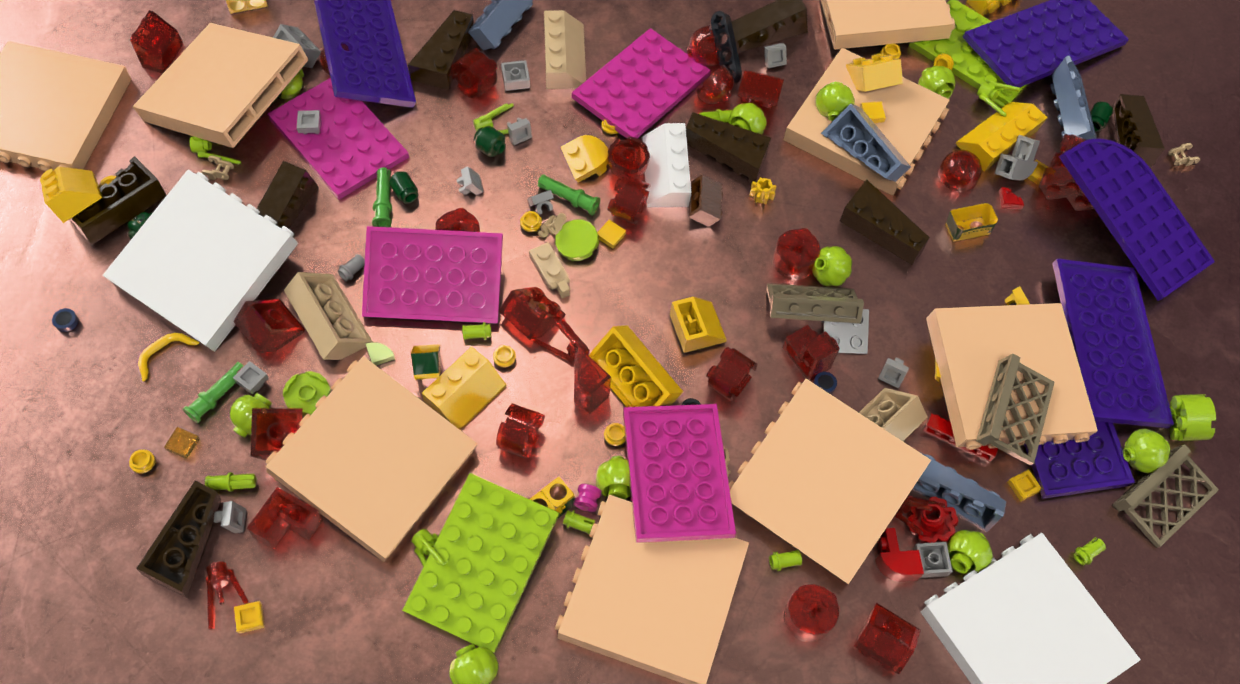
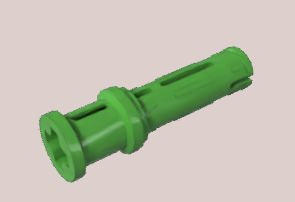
(576, 197)
(382, 206)
(208, 399)

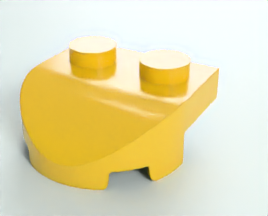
(586, 156)

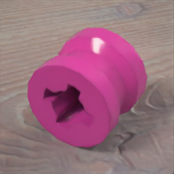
(587, 497)

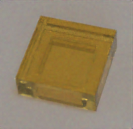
(182, 442)

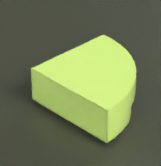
(379, 353)

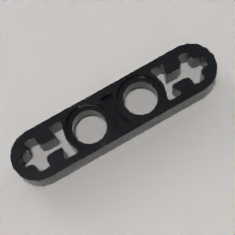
(729, 46)

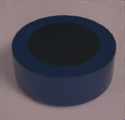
(65, 320)
(826, 381)

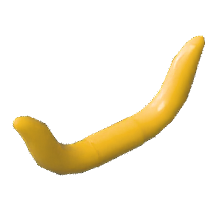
(159, 344)

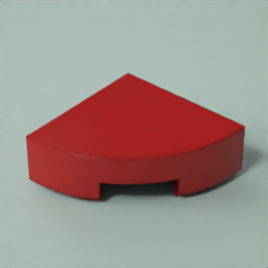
(1009, 199)

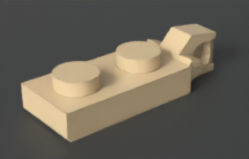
(550, 268)

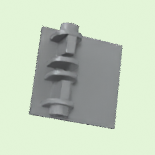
(850, 336)

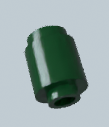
(1100, 115)
(404, 187)

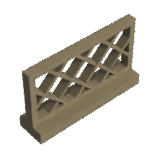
(814, 303)
(998, 404)
(1150, 481)

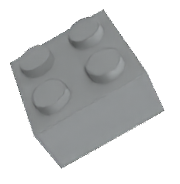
(515, 75)
(934, 559)

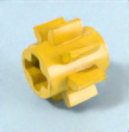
(763, 190)

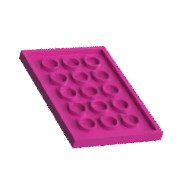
(640, 84)
(349, 142)
(432, 275)
(677, 473)

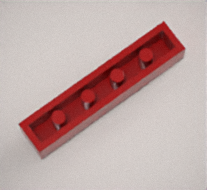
(942, 429)

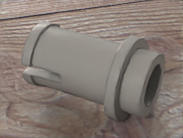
(351, 267)

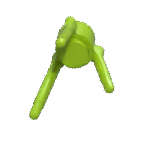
(989, 93)
(486, 119)
(201, 147)
(424, 544)

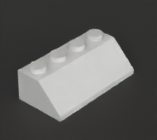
(668, 166)

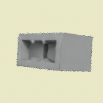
(295, 35)

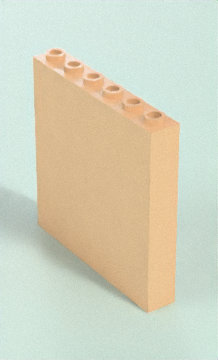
(886, 21)
(221, 84)
(54, 105)
(910, 119)
(968, 350)
(371, 457)
(826, 479)
(651, 600)

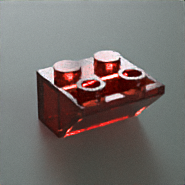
(156, 43)
(760, 88)
(531, 311)

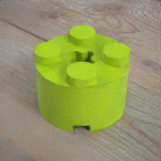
(1192, 417)

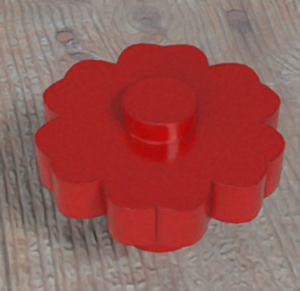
(935, 524)

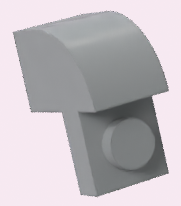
(1021, 162)

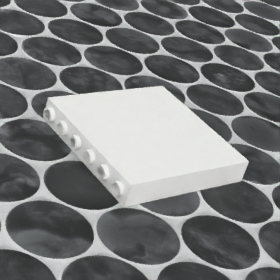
(201, 258)
(1028, 623)

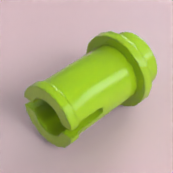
(477, 331)
(578, 521)
(1085, 554)
(784, 560)

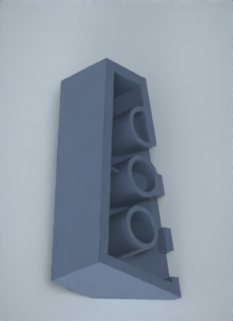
(497, 21)
(1072, 100)
(865, 141)
(965, 495)

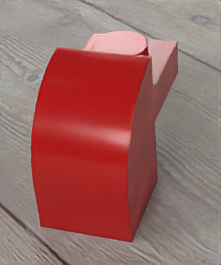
(897, 564)

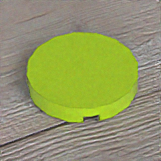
(577, 240)
(305, 391)

